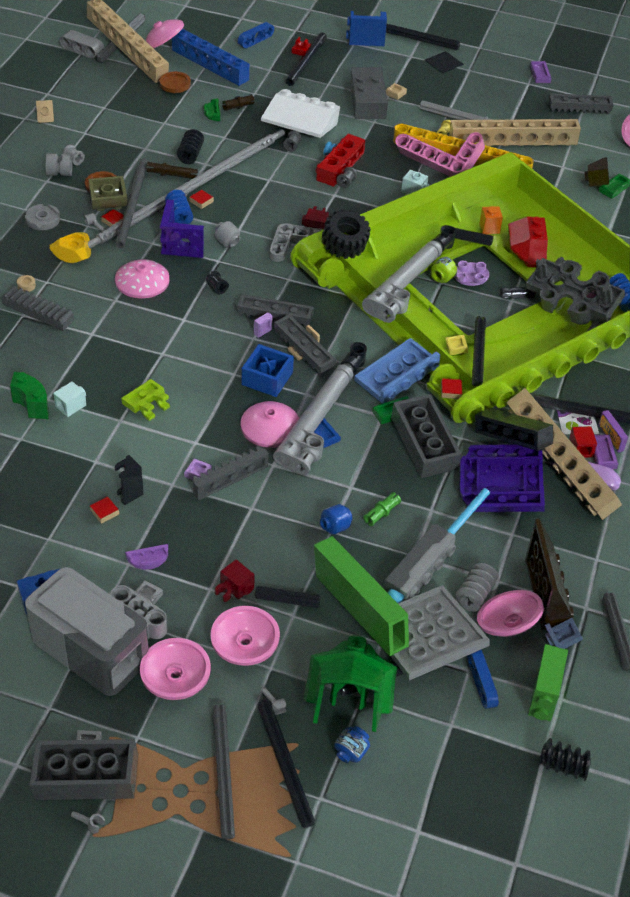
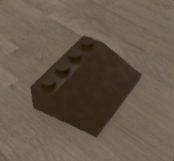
(547, 578)

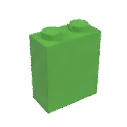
(548, 683)

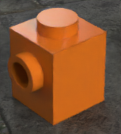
(491, 220)

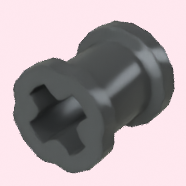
(291, 143)
(344, 180)

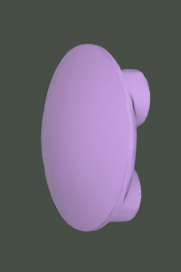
(471, 273)

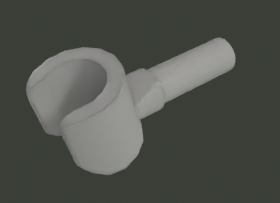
(91, 219)
(278, 705)
(95, 818)

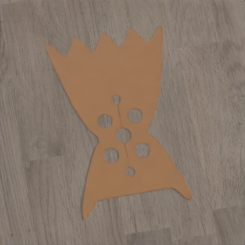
(254, 796)

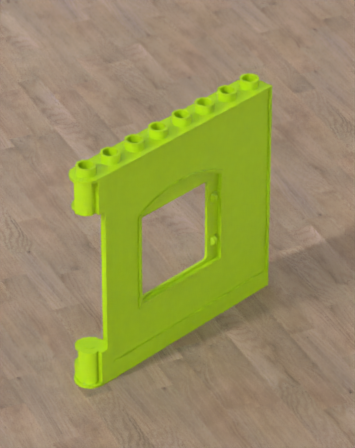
(517, 349)

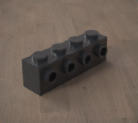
(514, 429)

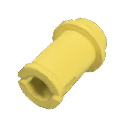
(445, 127)

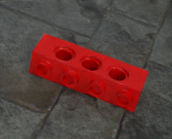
(342, 156)

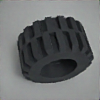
(343, 244)

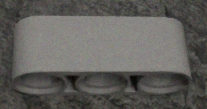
(81, 44)

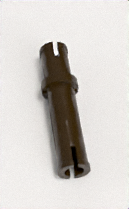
(165, 169)

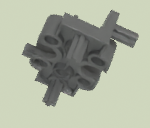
(583, 309)

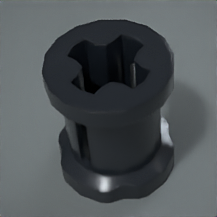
(217, 282)

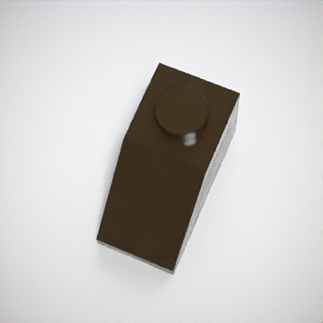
(598, 173)

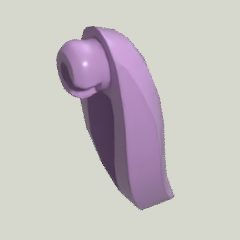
(608, 475)

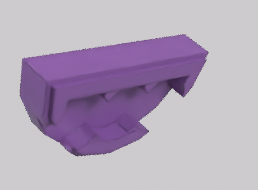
(148, 557)

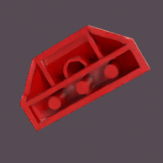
(529, 239)

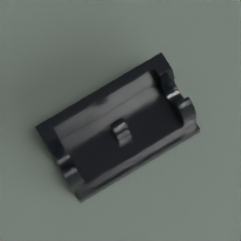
(131, 480)

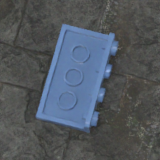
(397, 370)

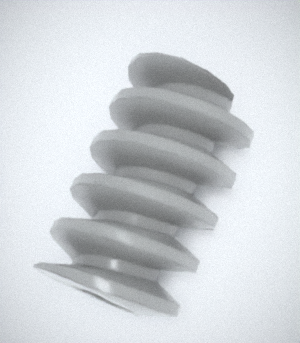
(476, 586)

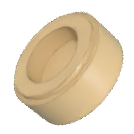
(26, 282)

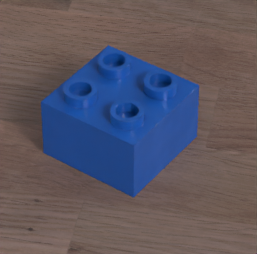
(267, 370)

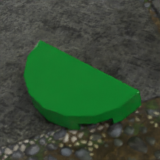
(212, 110)

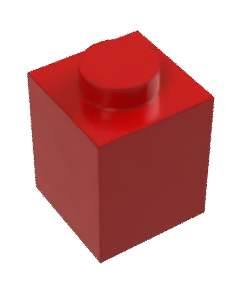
(584, 440)

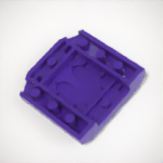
(508, 472)

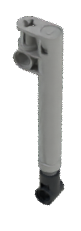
(390, 295)
(301, 444)

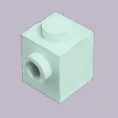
(413, 182)
(70, 399)

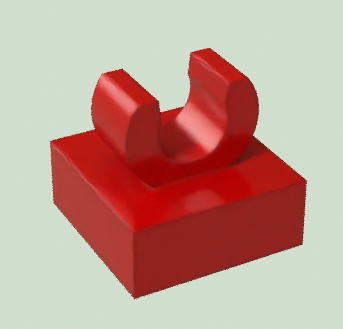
(300, 48)

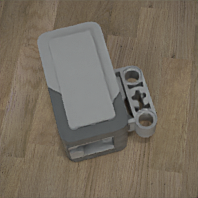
(93, 630)

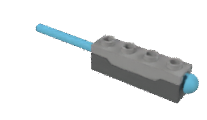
(427, 556)

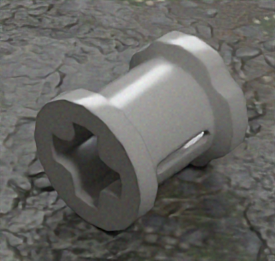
(76, 160)

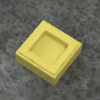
(456, 345)

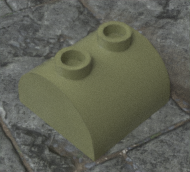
(108, 193)

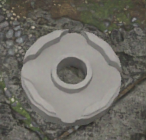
(35, 221)

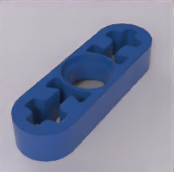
(247, 38)
(483, 679)

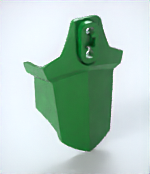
(352, 664)

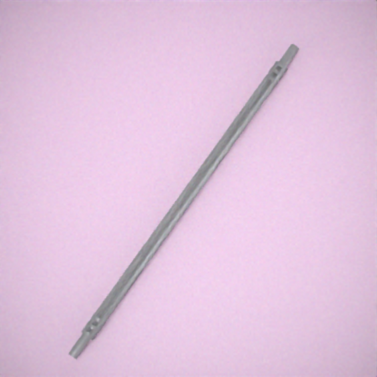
(189, 186)

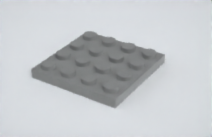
(437, 633)

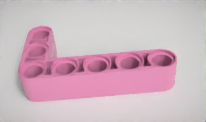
(439, 156)

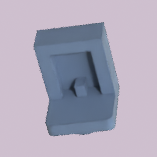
(563, 634)

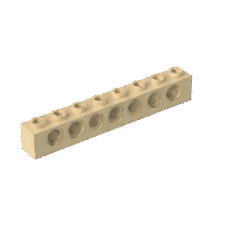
(127, 39)
(519, 132)
(607, 500)

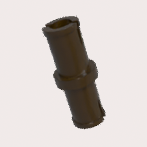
(238, 102)

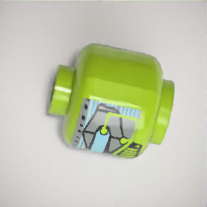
(443, 270)

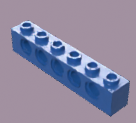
(211, 57)

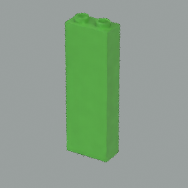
(362, 596)

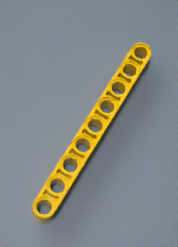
(452, 145)

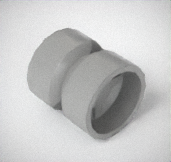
(58, 164)

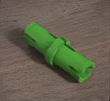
(382, 509)

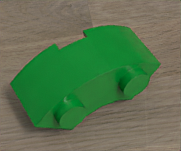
(30, 394)

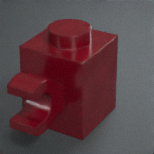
(315, 218)
(235, 580)

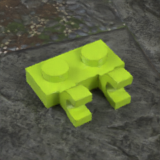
(142, 397)

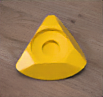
(72, 247)

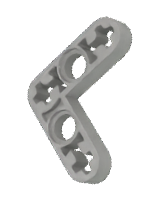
(288, 233)

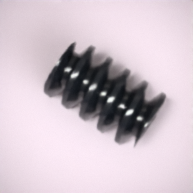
(190, 146)
(565, 758)

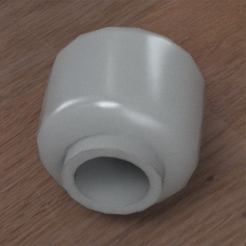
(227, 234)

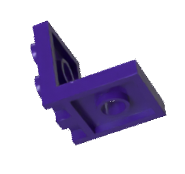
(174, 232)

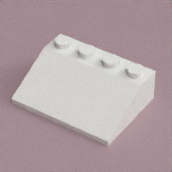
(301, 113)

